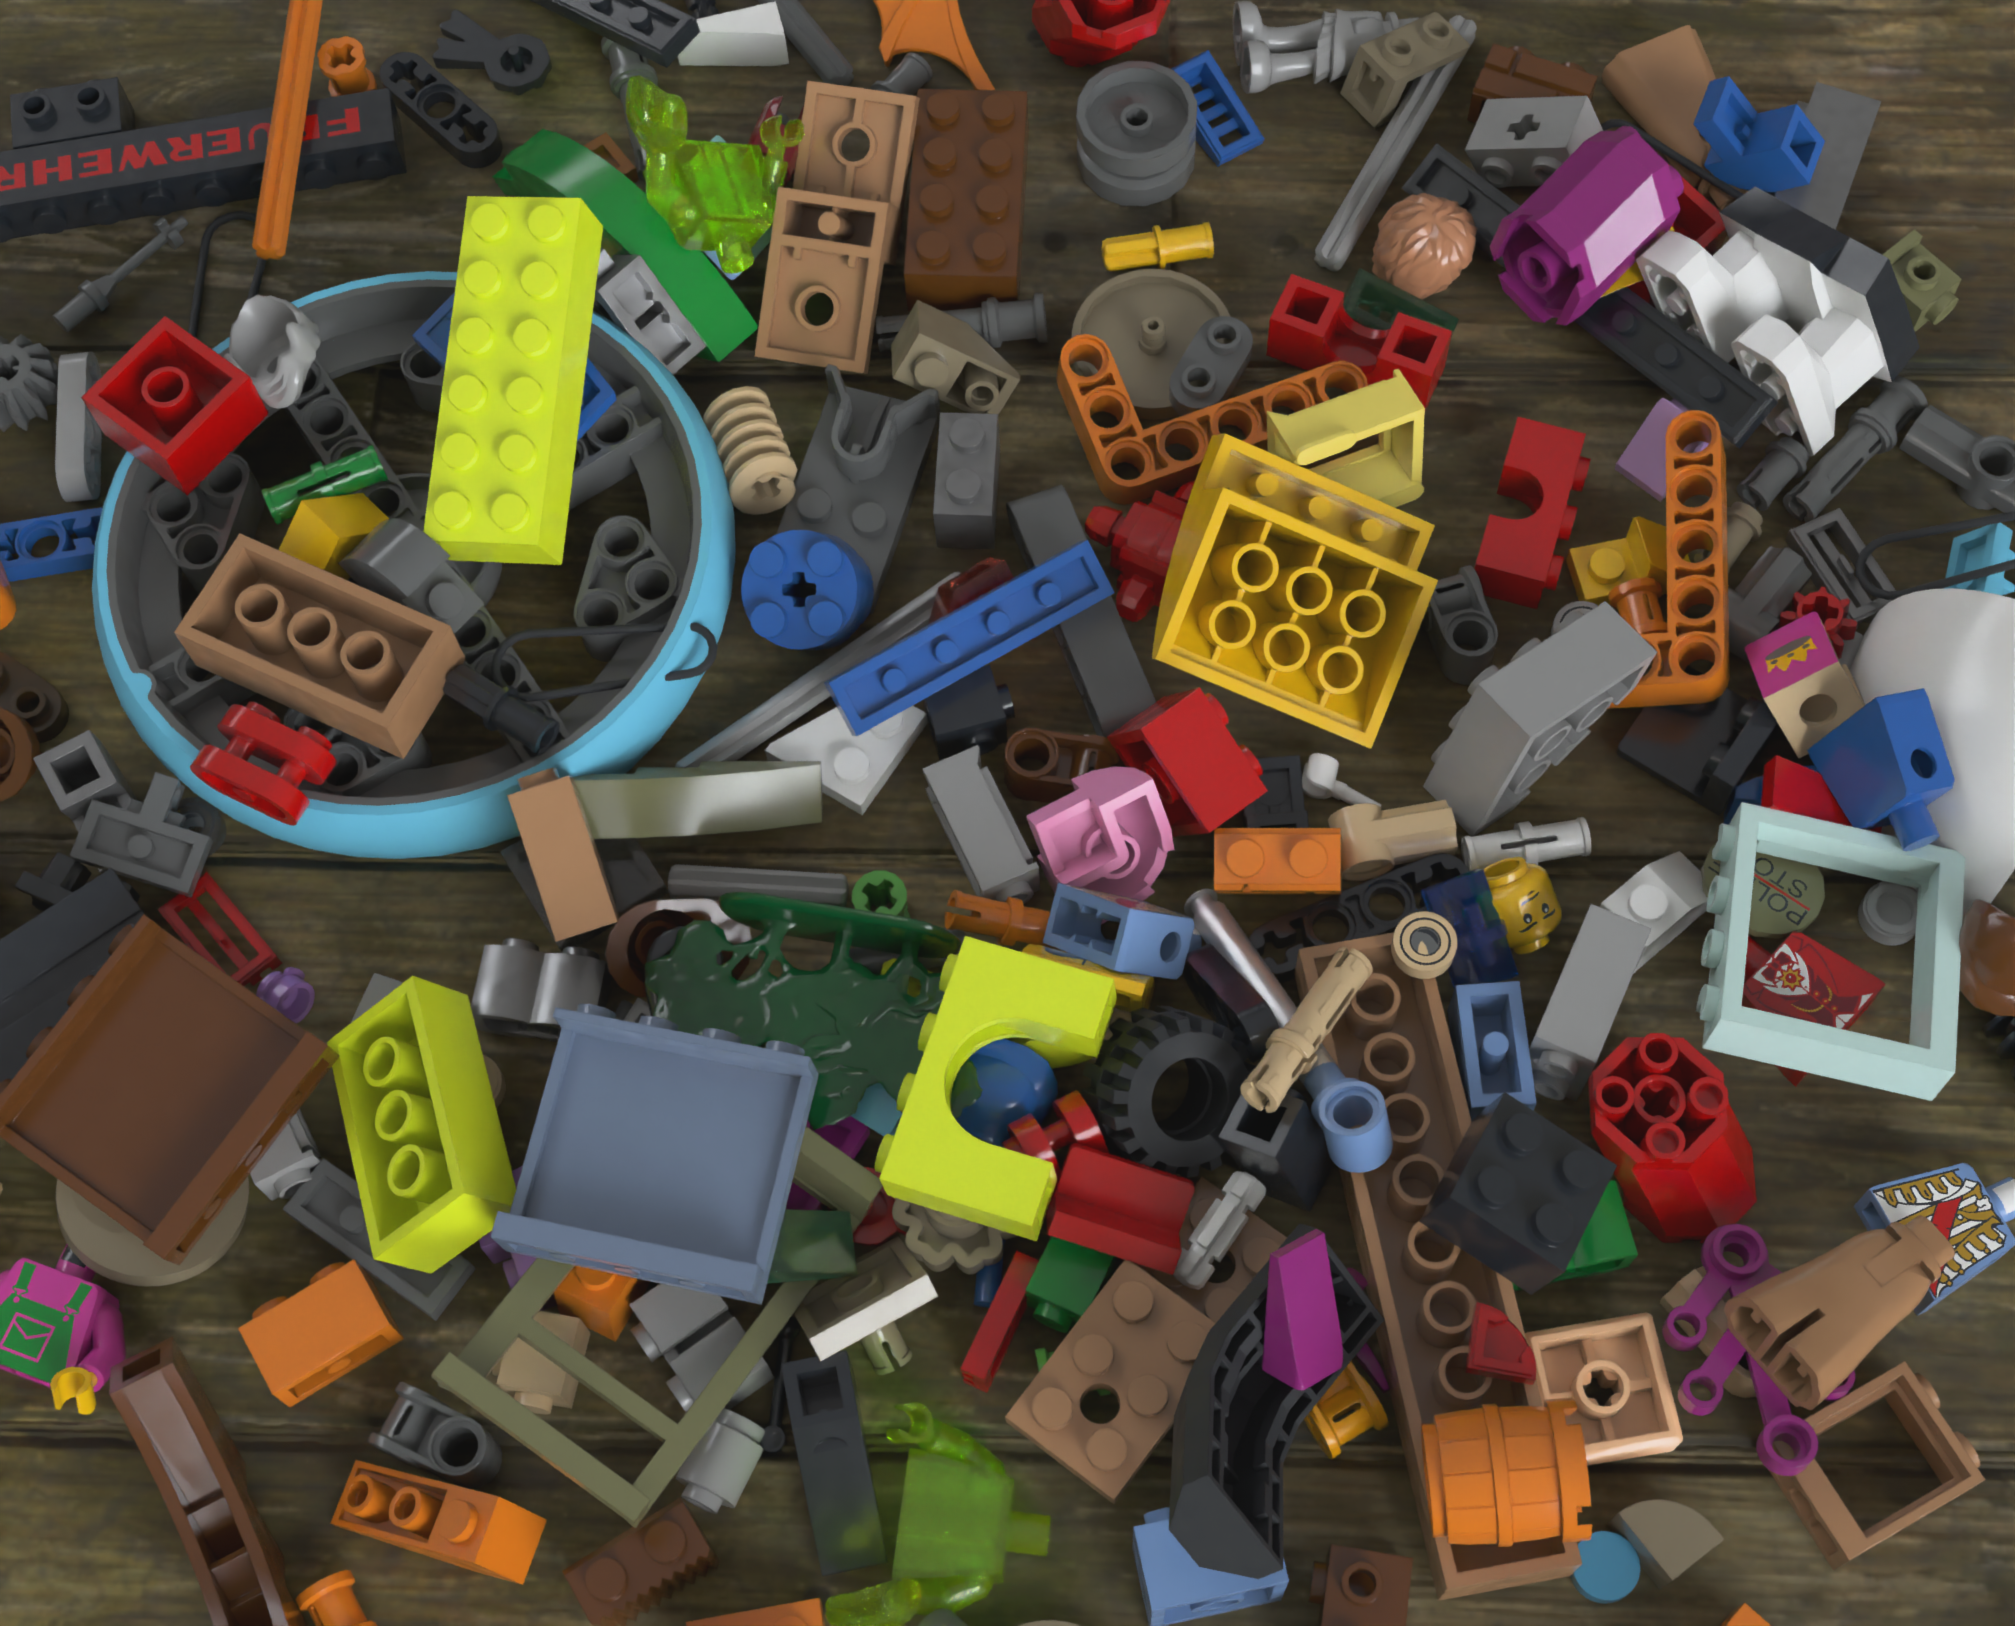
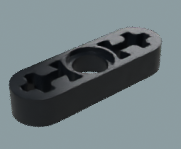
(445, 130)
(1229, 999)

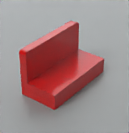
(1120, 1208)

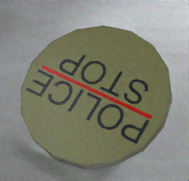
(1784, 894)

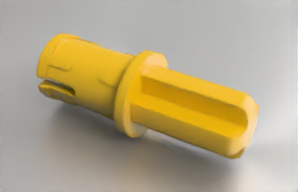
(1158, 247)

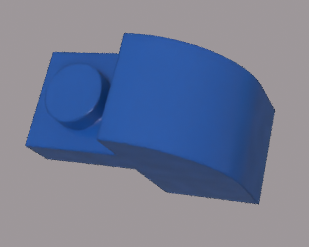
(1752, 148)

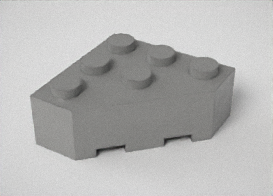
(1534, 713)

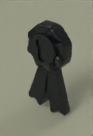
(511, 62)

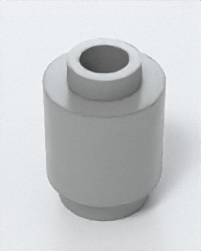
(721, 1462)

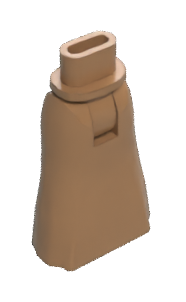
(1662, 91)
(1829, 1313)

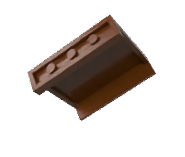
(160, 1088)

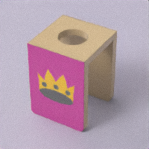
(1803, 681)

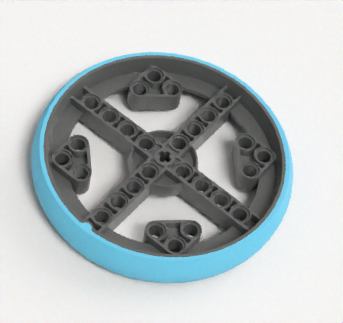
(397, 803)

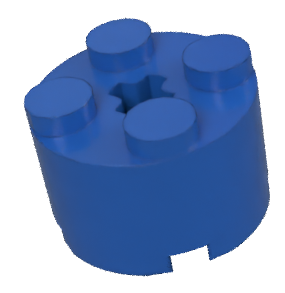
(773, 590)

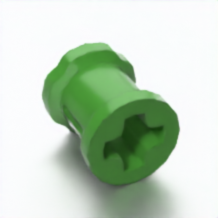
(876, 890)

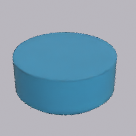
(1607, 1569)

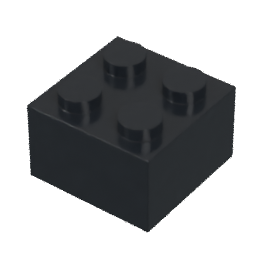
(1518, 1194)

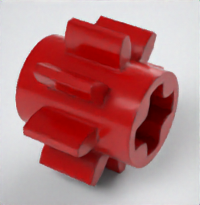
(1831, 612)

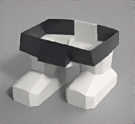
(1793, 306)

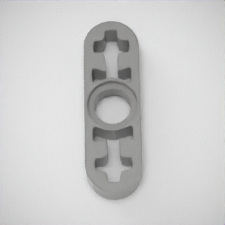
(77, 430)

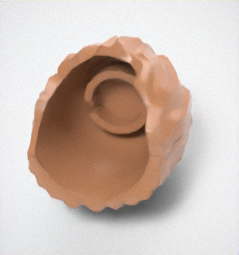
(1424, 244)

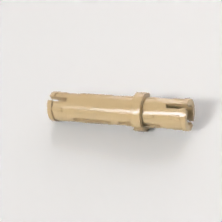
(1294, 1046)

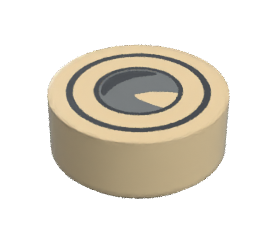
(1424, 945)

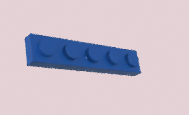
(969, 638)

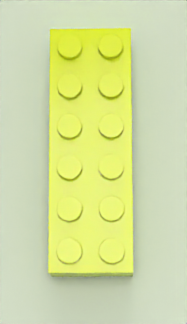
(514, 380)

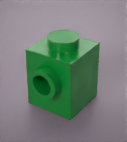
(1067, 1282)

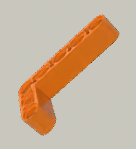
(1146, 447)
(1687, 581)

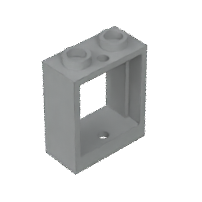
(1585, 1002)

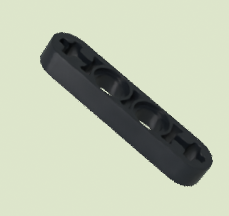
(1353, 910)

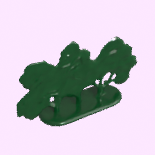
(844, 1016)

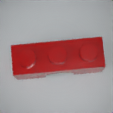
(1315, 330)
(1539, 471)

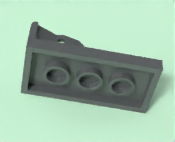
(863, 471)

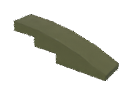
(702, 798)

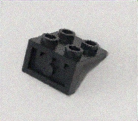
(1701, 746)

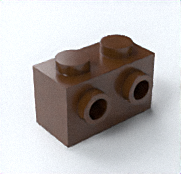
(1361, 1587)

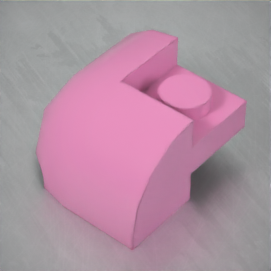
(1105, 834)

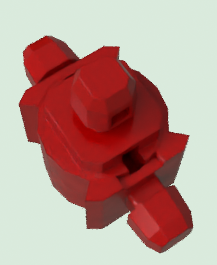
(1140, 547)

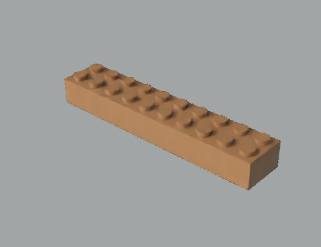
(1415, 1277)

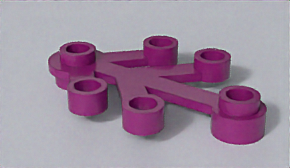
(1773, 1404)

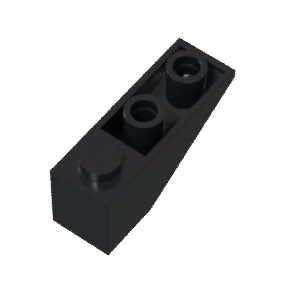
(834, 1463)

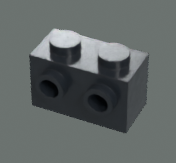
(70, 113)

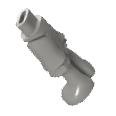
(1272, 53)

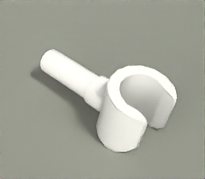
(1321, 783)

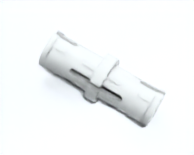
(1562, 839)

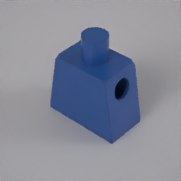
(1888, 766)

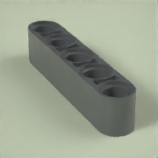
(1095, 638)

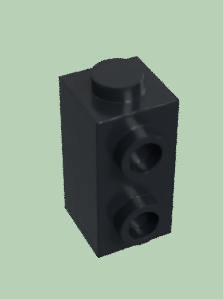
(1280, 1148)

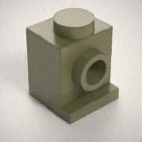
(1923, 280)

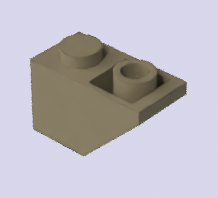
(953, 359)

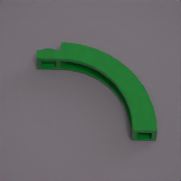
(565, 169)

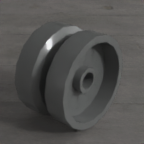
(1136, 133)

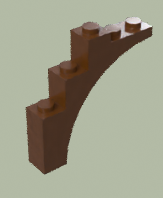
(203, 1488)

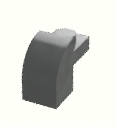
(412, 571)

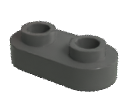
(1212, 363)

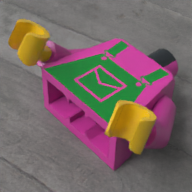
(60, 1328)

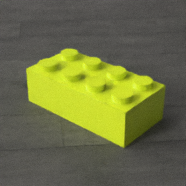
(421, 1126)

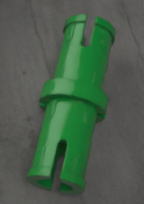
(363, 470)

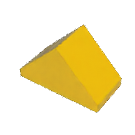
(329, 529)

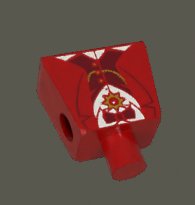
(1808, 985)

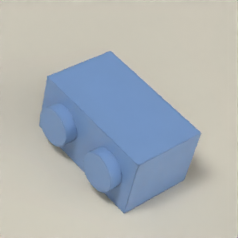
(1491, 1044)

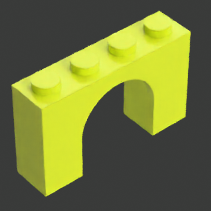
(986, 998)

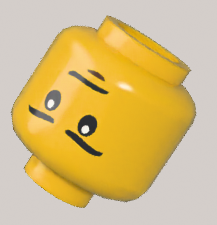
(1524, 901)

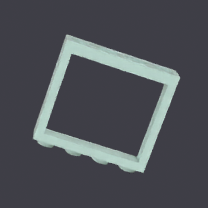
(1810, 1047)

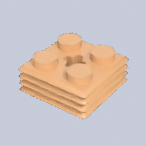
(1622, 1357)

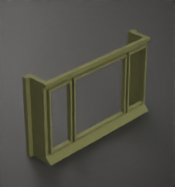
(819, 1171)

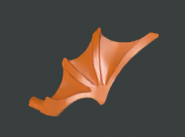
(932, 29)

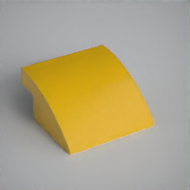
(1293, 590)

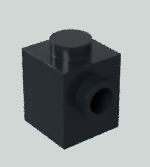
(969, 714)

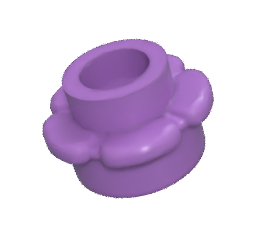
(287, 993)

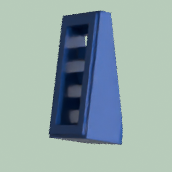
(1206, 72)

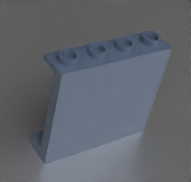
(661, 1154)

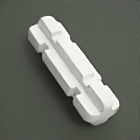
(1218, 1229)

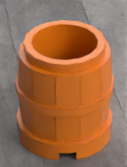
(1506, 1474)

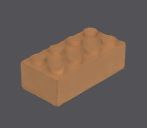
(320, 645)

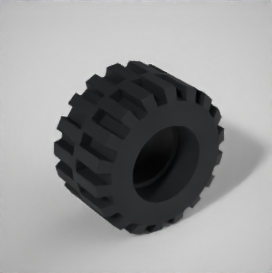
(1126, 1080)

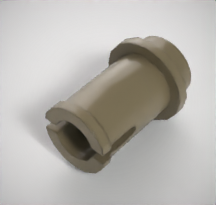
(1742, 528)

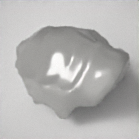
(274, 347)

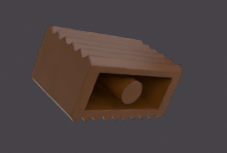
(642, 1566)

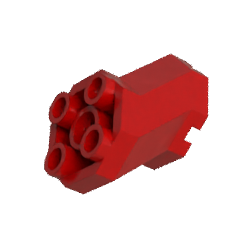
(1095, 29)
(1673, 1136)

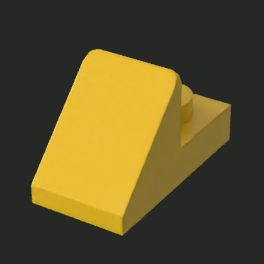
(1604, 565)

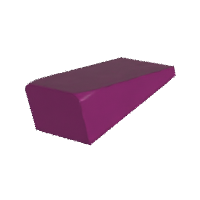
(1301, 1314)

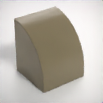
(1665, 1537)

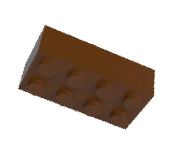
(966, 198)

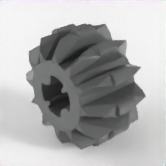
(26, 382)

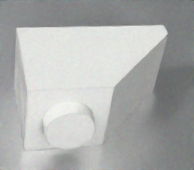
(1661, 897)

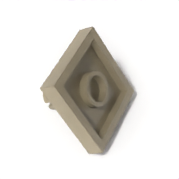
(867, 1305)

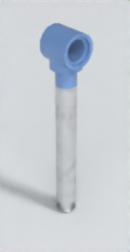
(1337, 1099)

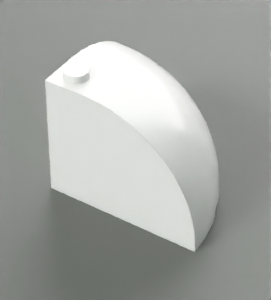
(1964, 658)

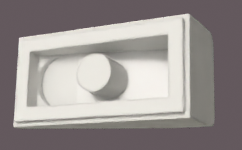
(739, 39)

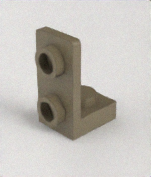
(1396, 58)

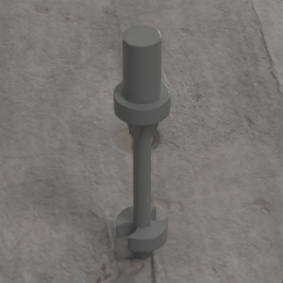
(95, 294)

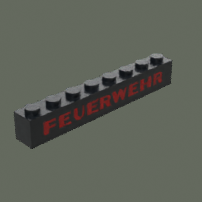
(191, 165)

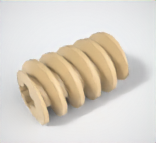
(751, 450)

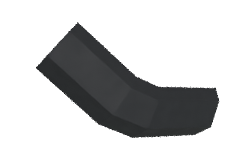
(1239, 1427)

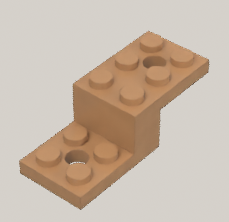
(837, 227)
(1141, 1348)

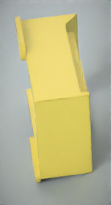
(1382, 471)

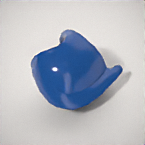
(1012, 1086)

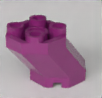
(1586, 225)

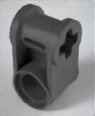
(1457, 617)
(428, 1431)

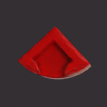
(1498, 1348)

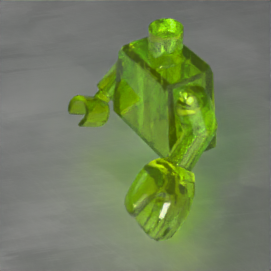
(708, 190)
(950, 1530)

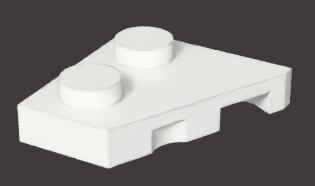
(851, 765)

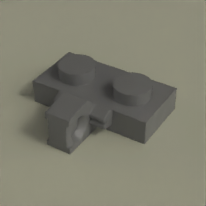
(145, 839)

